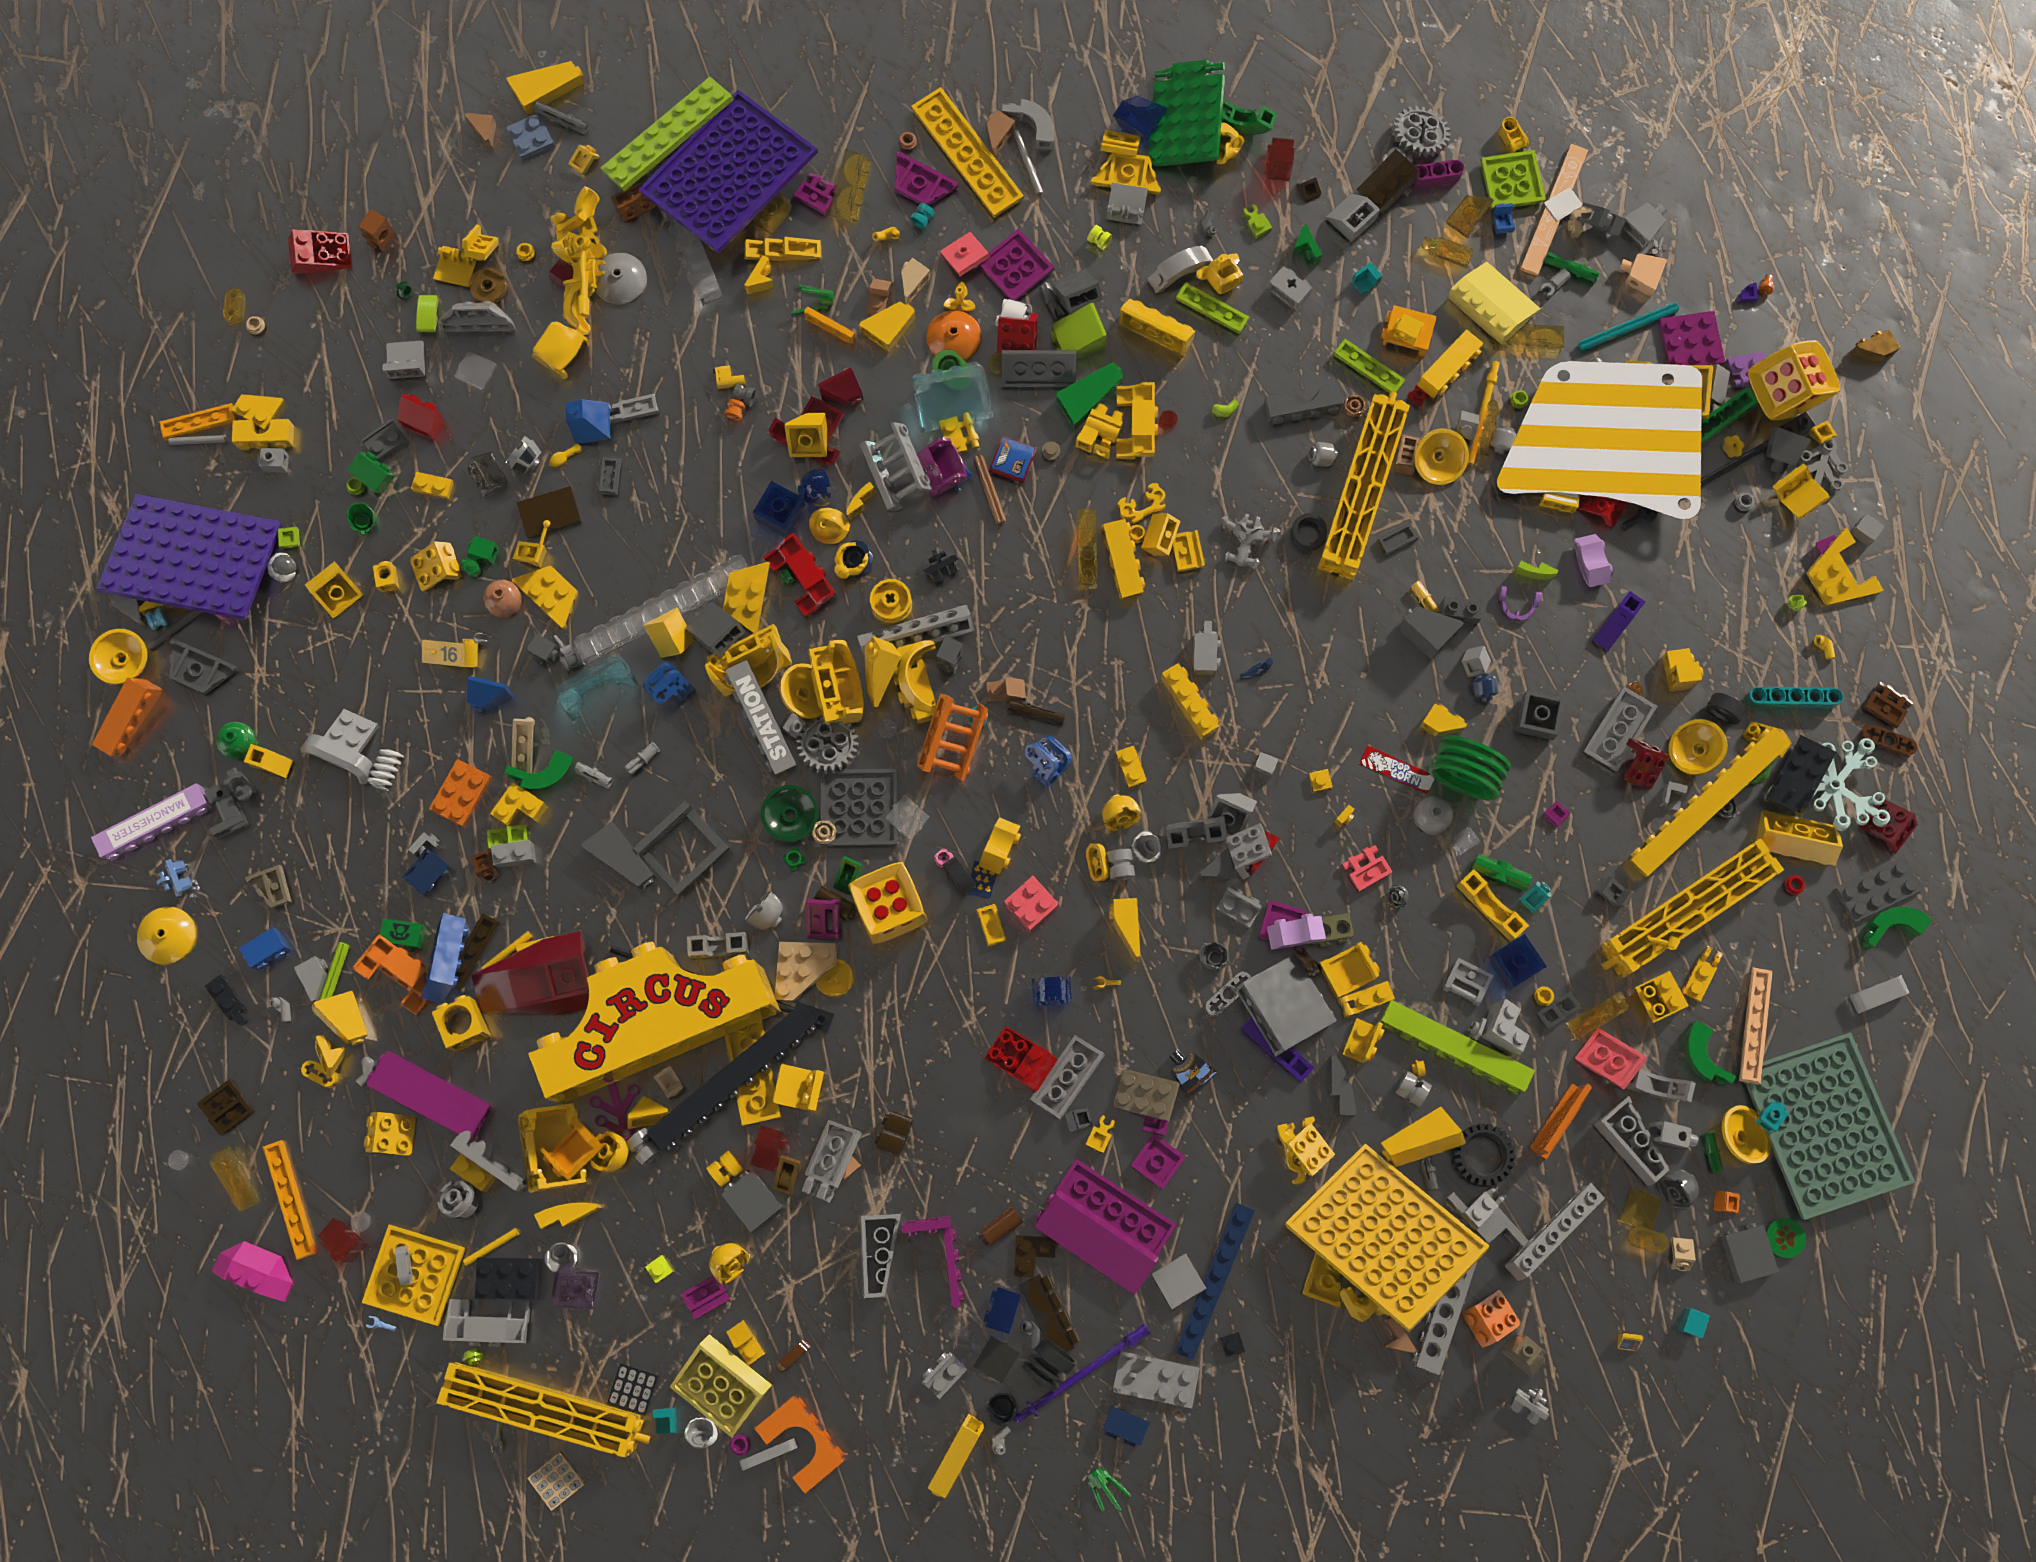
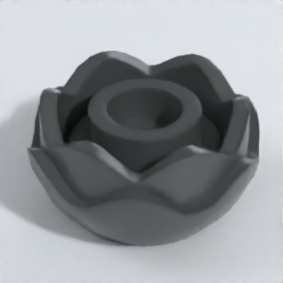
(1732, 809)
(1398, 896)

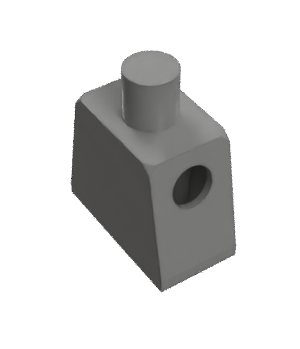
(1644, 223)
(1671, 1135)

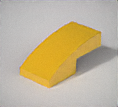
(856, 505)

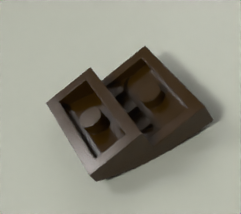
(224, 1107)

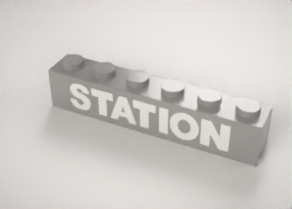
(761, 718)

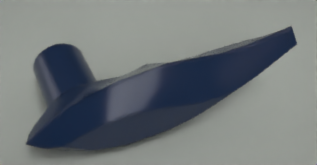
(1258, 669)

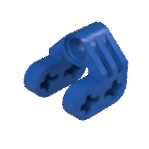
(669, 683)
(1047, 761)

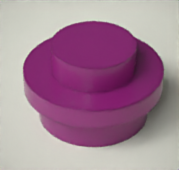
(740, 1444)

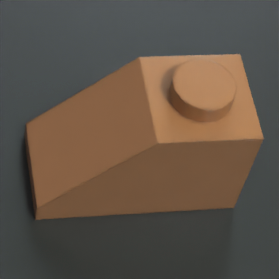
(999, 130)

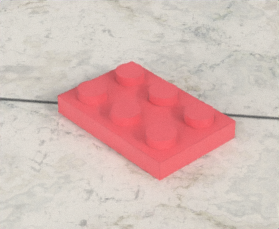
(1611, 1058)

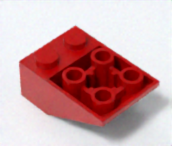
(318, 251)
(1021, 1058)

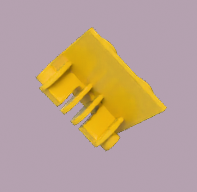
(454, 266)
(1310, 1150)

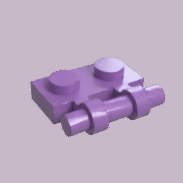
(1740, 365)

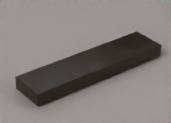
(474, 948)

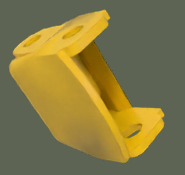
(558, 347)

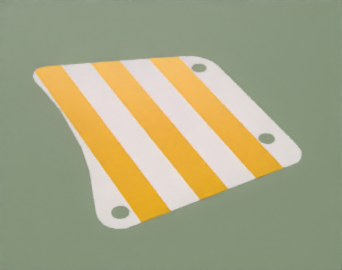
(1612, 436)

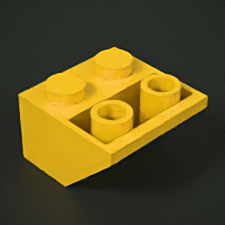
(1661, 996)

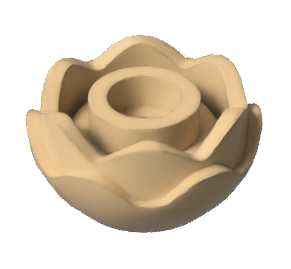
(822, 826)

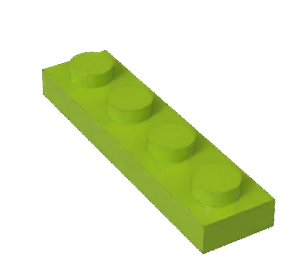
(1212, 308)
(1369, 366)

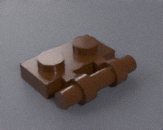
(1886, 709)

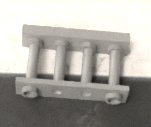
(879, 467)

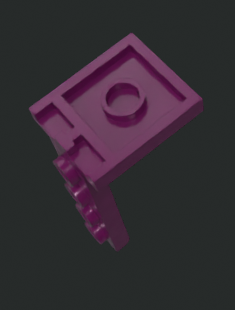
(933, 1225)

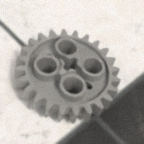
(1433, 133)
(817, 757)

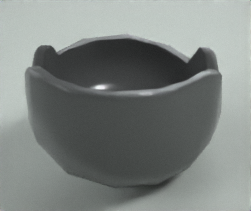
(1213, 956)

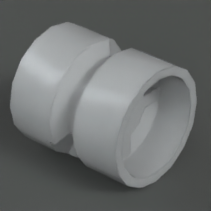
(1121, 866)
(1413, 1089)
(643, 1147)

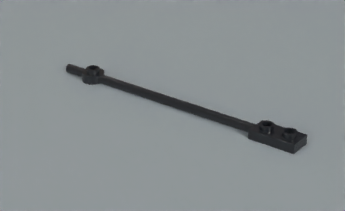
(1798, 425)
(821, 1016)

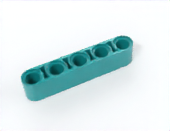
(1801, 693)

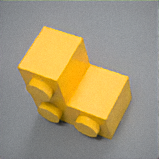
(1681, 670)
(515, 802)

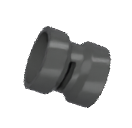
(744, 395)

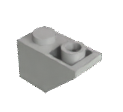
(1467, 427)

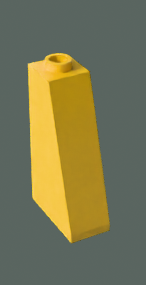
(544, 84)
(1423, 1138)
(956, 1456)

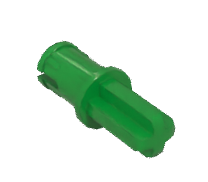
(1712, 1152)

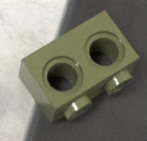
(1330, 925)

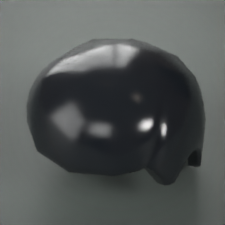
(1002, 1408)

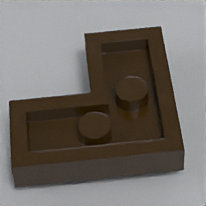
(1027, 1249)

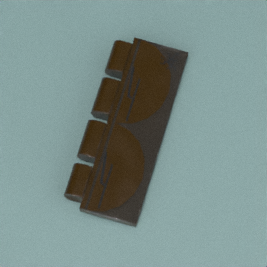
(1044, 1309)

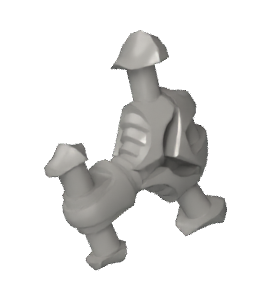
(1248, 533)

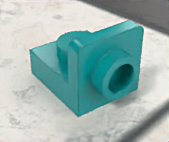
(1536, 896)

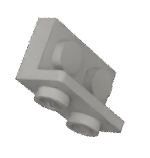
(1239, 907)
(944, 1375)

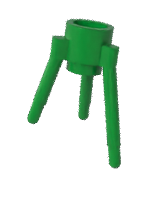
(824, 297)
(1098, 1480)

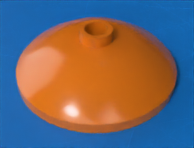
(963, 342)

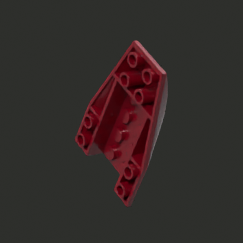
(537, 979)

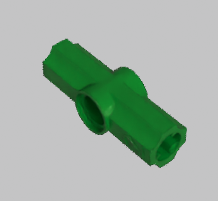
(1501, 872)

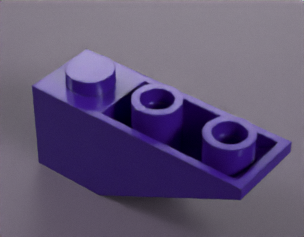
(1618, 621)

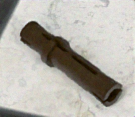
(1037, 712)

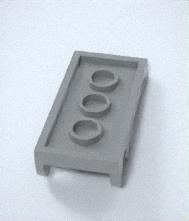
(1623, 721)
(480, 1154)
(1156, 1379)

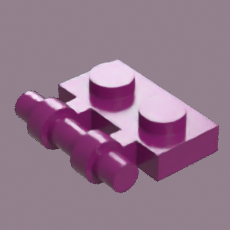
(814, 197)

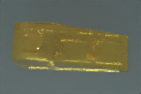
(1599, 1015)
(233, 1178)

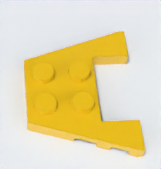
(1833, 578)

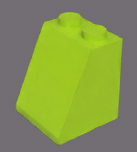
(1080, 332)

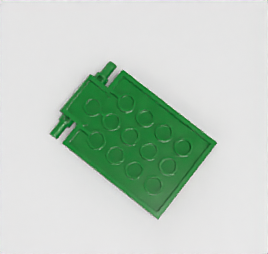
(1193, 115)

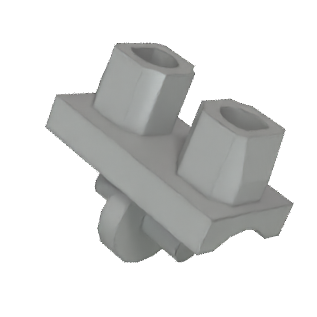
(1537, 1409)

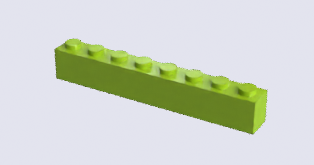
(1457, 1047)

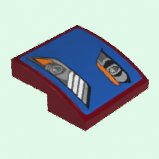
(1013, 459)

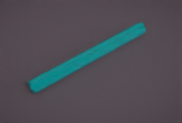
(1628, 326)

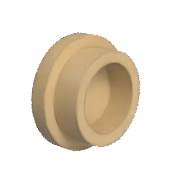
(255, 325)

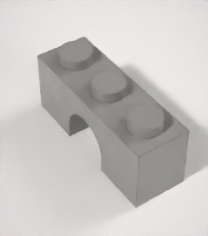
(708, 947)

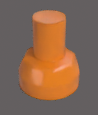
(1767, 286)

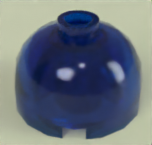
(814, 487)

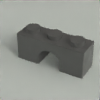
(1205, 829)

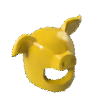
(1222, 273)

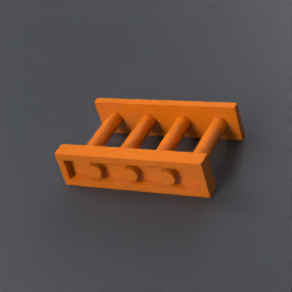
(939, 724)

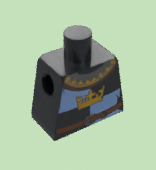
(1190, 1072)

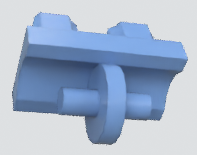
(173, 869)

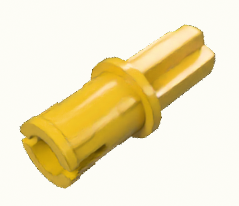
(1424, 597)

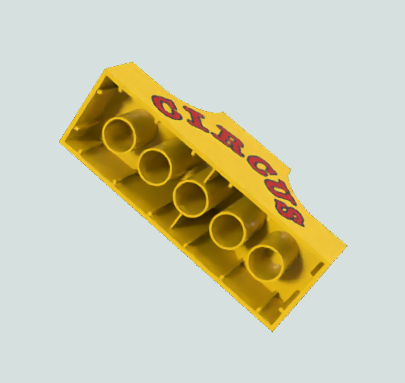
(646, 1015)

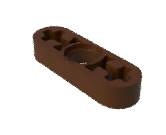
(1876, 730)

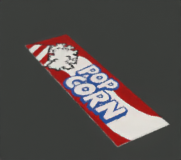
(1397, 769)

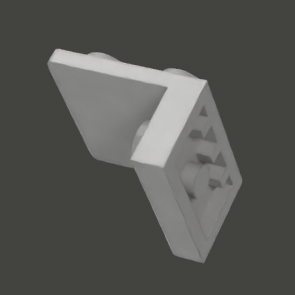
(405, 360)
(1248, 848)

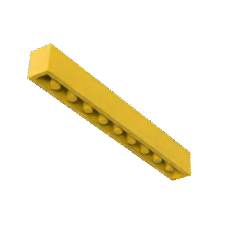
(1707, 804)

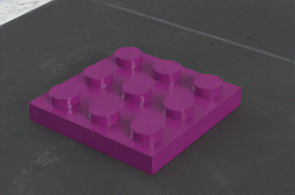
(1016, 265)
(1692, 339)

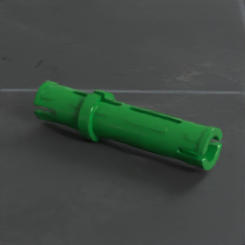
(1572, 267)

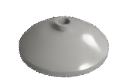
(627, 285)

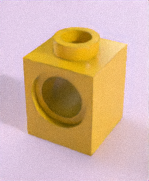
(1407, 329)
(391, 582)

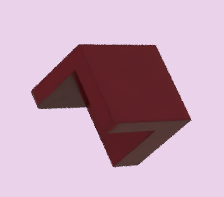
(561, 272)

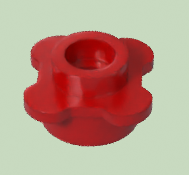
(1415, 399)

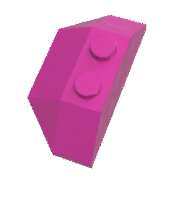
(255, 1270)

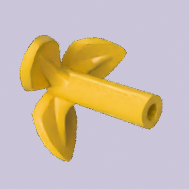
(960, 293)

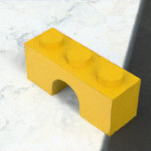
(278, 435)

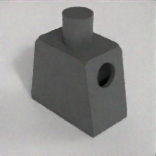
(1785, 448)

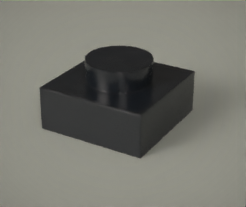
(1232, 1344)

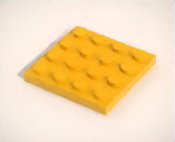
(433, 1272)

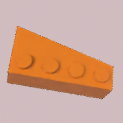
(126, 715)

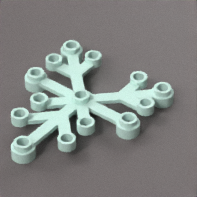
(1861, 803)

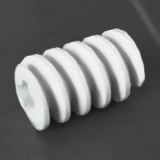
(384, 769)

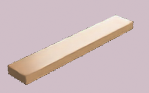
(1755, 1026)

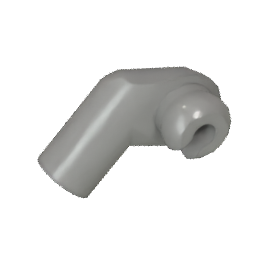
(368, 1066)

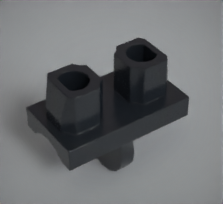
(934, 572)

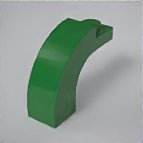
(1248, 121)
(552, 773)
(1907, 918)
(1697, 1057)

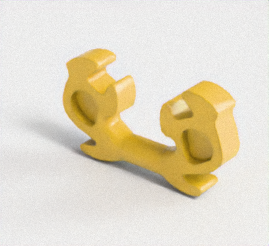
(1127, 510)

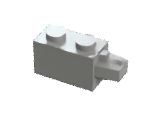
(1205, 651)

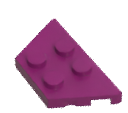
(921, 182)

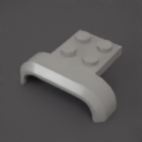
(344, 744)

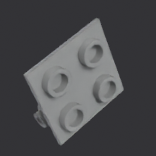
(1126, 203)

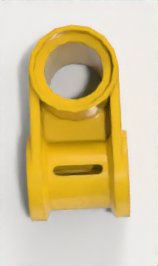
(1514, 138)

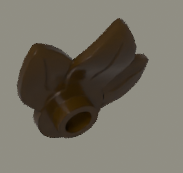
(1311, 966)

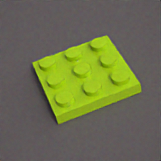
(1513, 179)

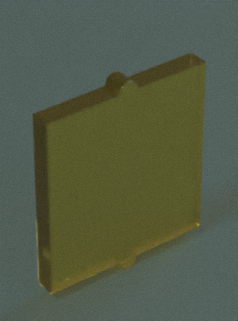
(1640, 1209)

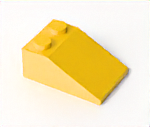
(880, 664)
(1125, 920)

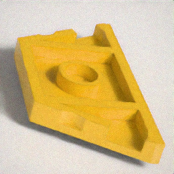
(1127, 171)
(549, 593)
(746, 594)

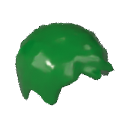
(360, 518)

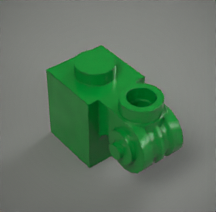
(479, 551)

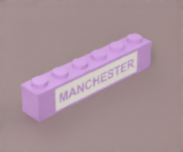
(151, 822)

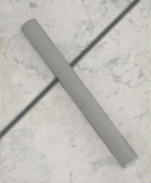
(1027, 161)

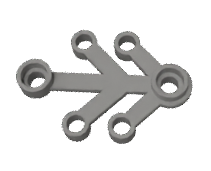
(1822, 467)

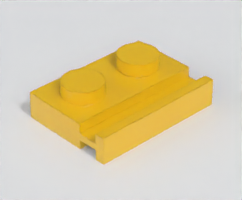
(1120, 143)
(1188, 551)

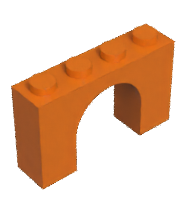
(826, 1455)

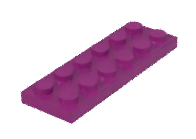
(1117, 1207)

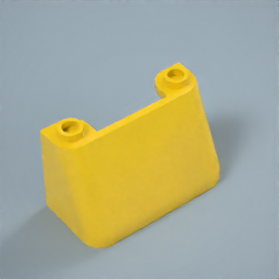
(545, 1129)

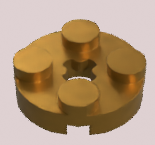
(484, 277)

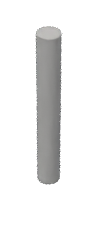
(197, 440)

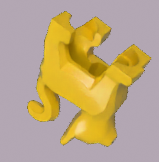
(1286, 1133)

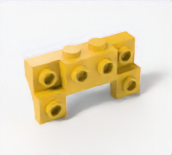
(1143, 414)

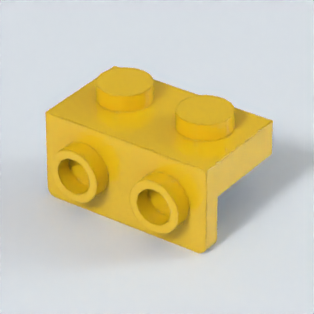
(478, 245)

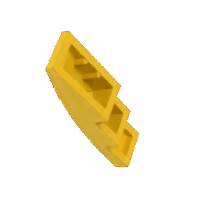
(783, 250)

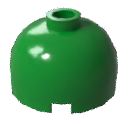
(235, 739)

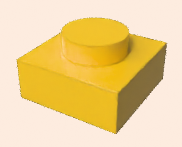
(1320, 780)
(1345, 817)

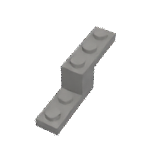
(1492, 1226)

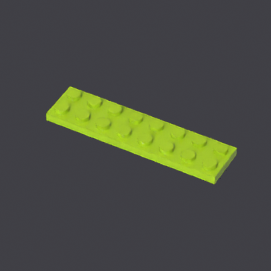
(667, 133)

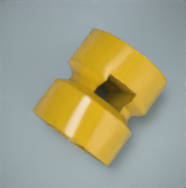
(730, 1164)

